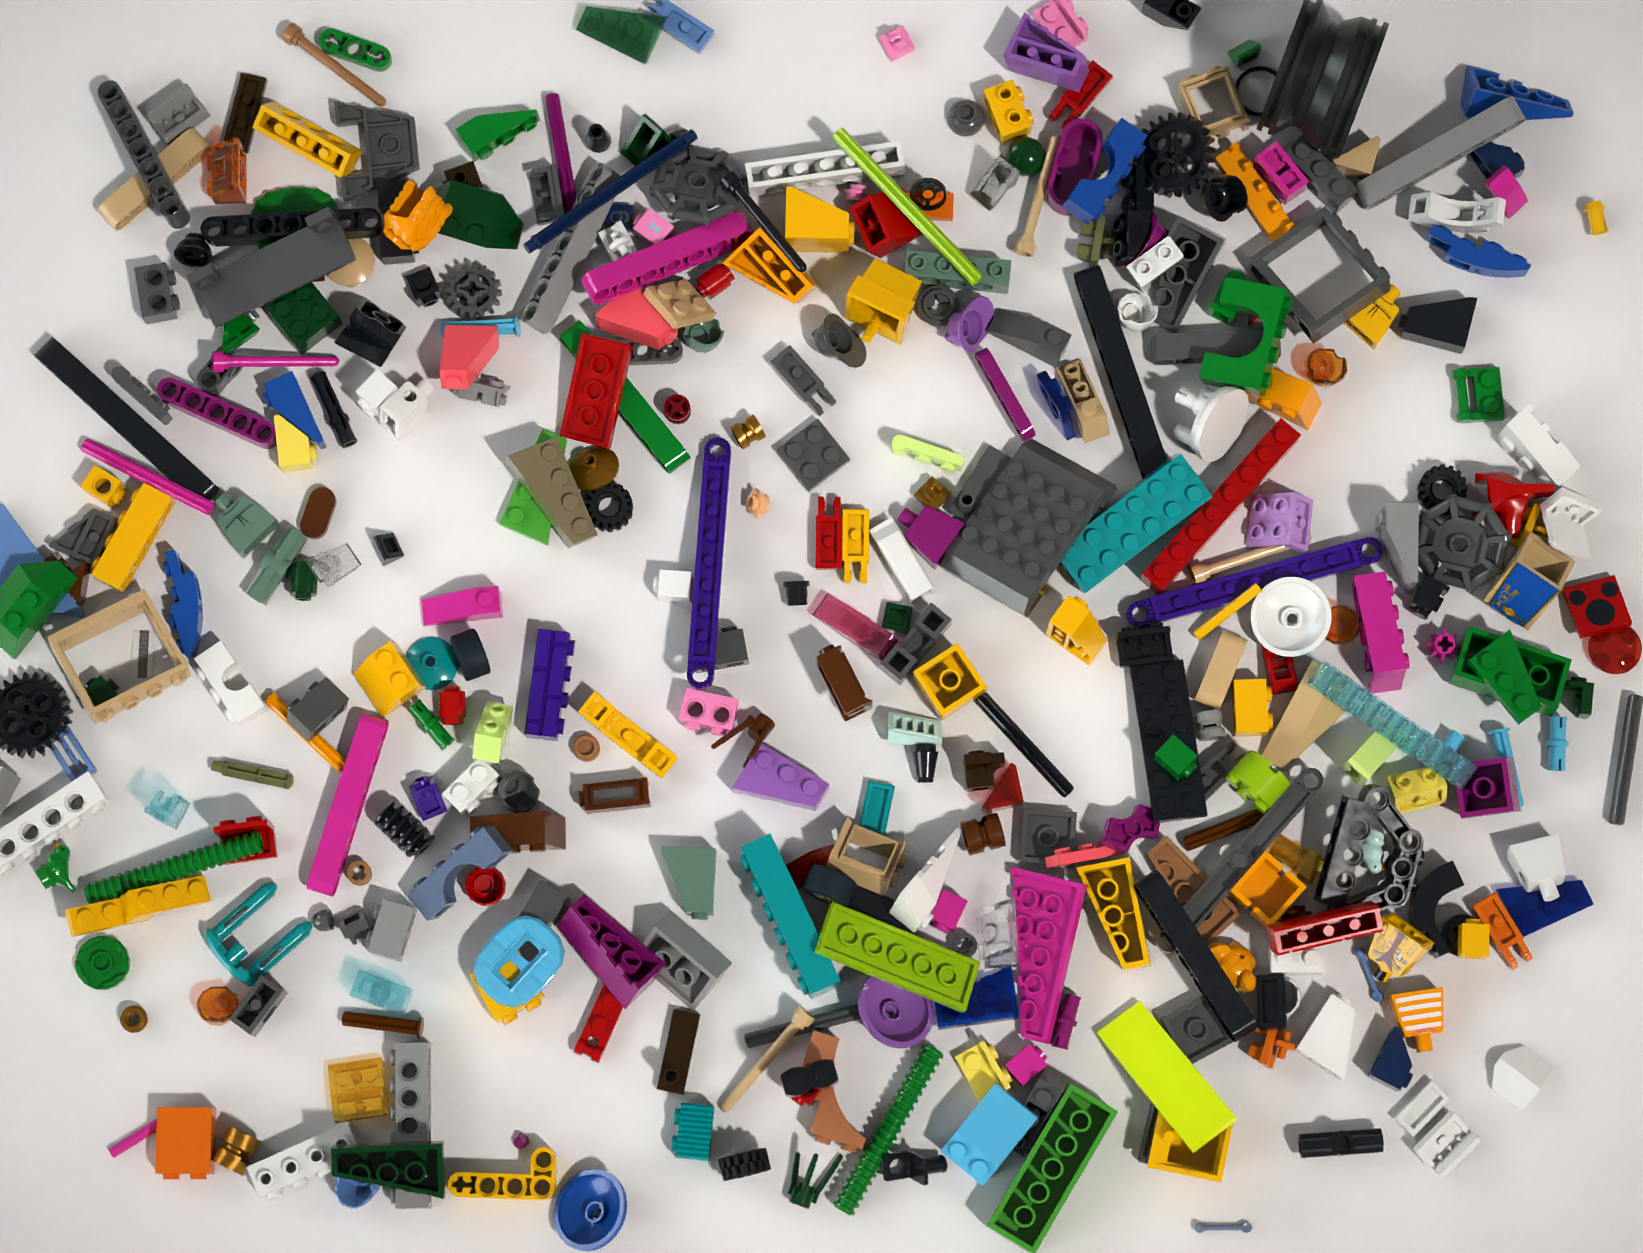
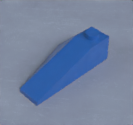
(1484, 90)

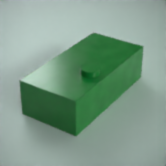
(1544, 668)

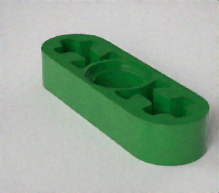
(335, 50)

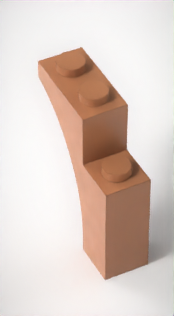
(829, 1120)

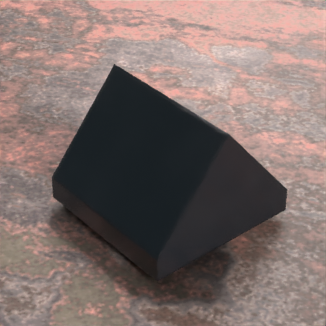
(387, 548)

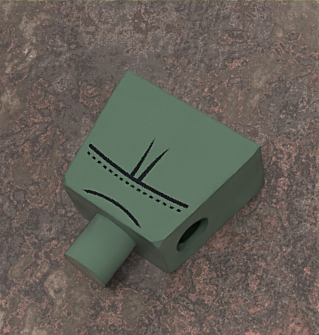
(244, 522)

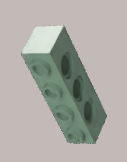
(936, 270)

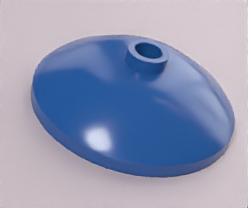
(579, 1206)

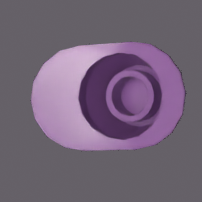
(970, 325)

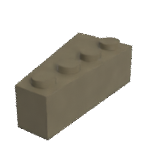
(554, 490)

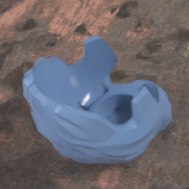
(354, 1193)

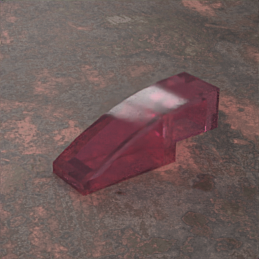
(855, 627)

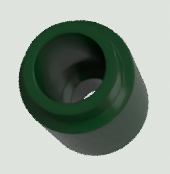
(303, 582)

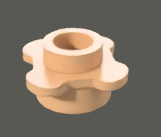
(757, 503)

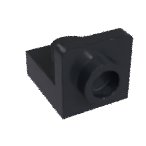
(424, 287)

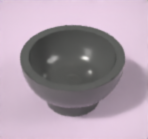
(965, 117)

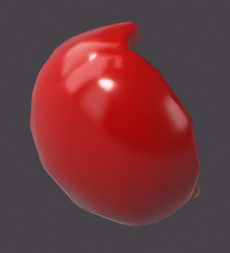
(485, 886)

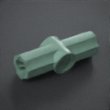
(276, 565)

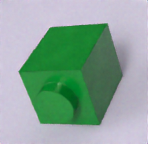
(1176, 758)

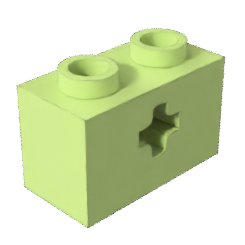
(492, 732)

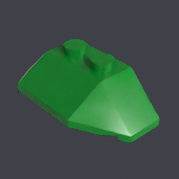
(29, 600)

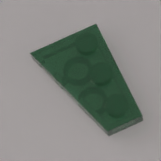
(623, 30)

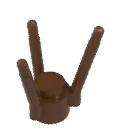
(758, 730)

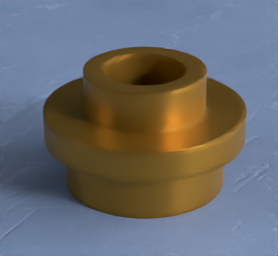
(126, 1015)

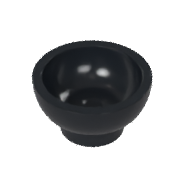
(193, 251)

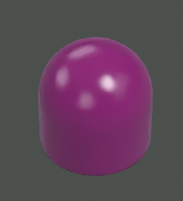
(521, 1141)

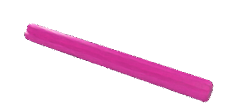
(147, 476)

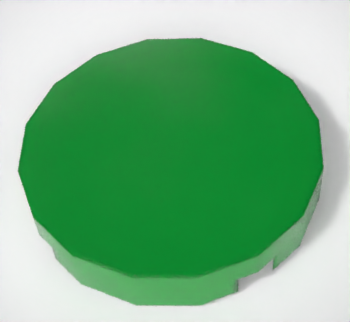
(102, 963)

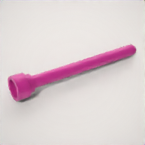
(223, 361)

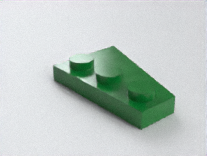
(1506, 677)

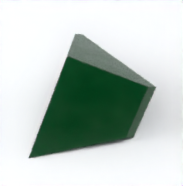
(644, 140)

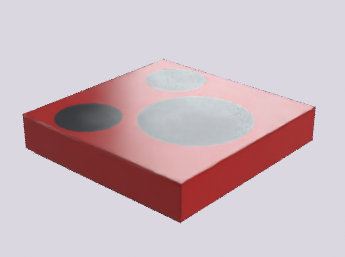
(1597, 607)

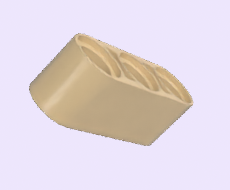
(1221, 670)

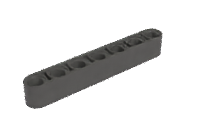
(116, 106)

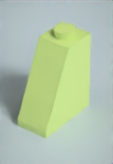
(1368, 758)

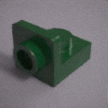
(1583, 700)

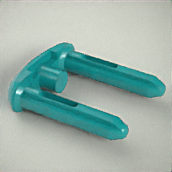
(230, 958)

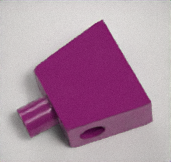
(930, 533)

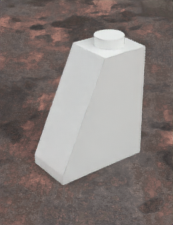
(1329, 1036)

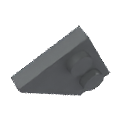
(87, 537)

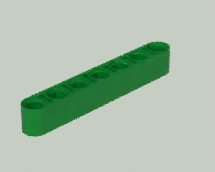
(638, 413)

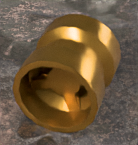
(747, 431)

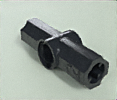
(1323, 1145)

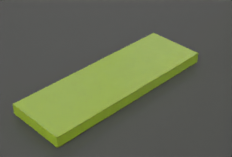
(897, 957)

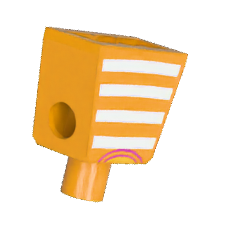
(1419, 1015)

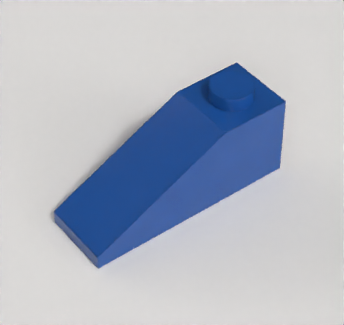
(289, 402)

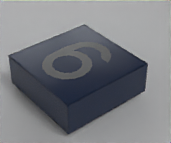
(620, 213)

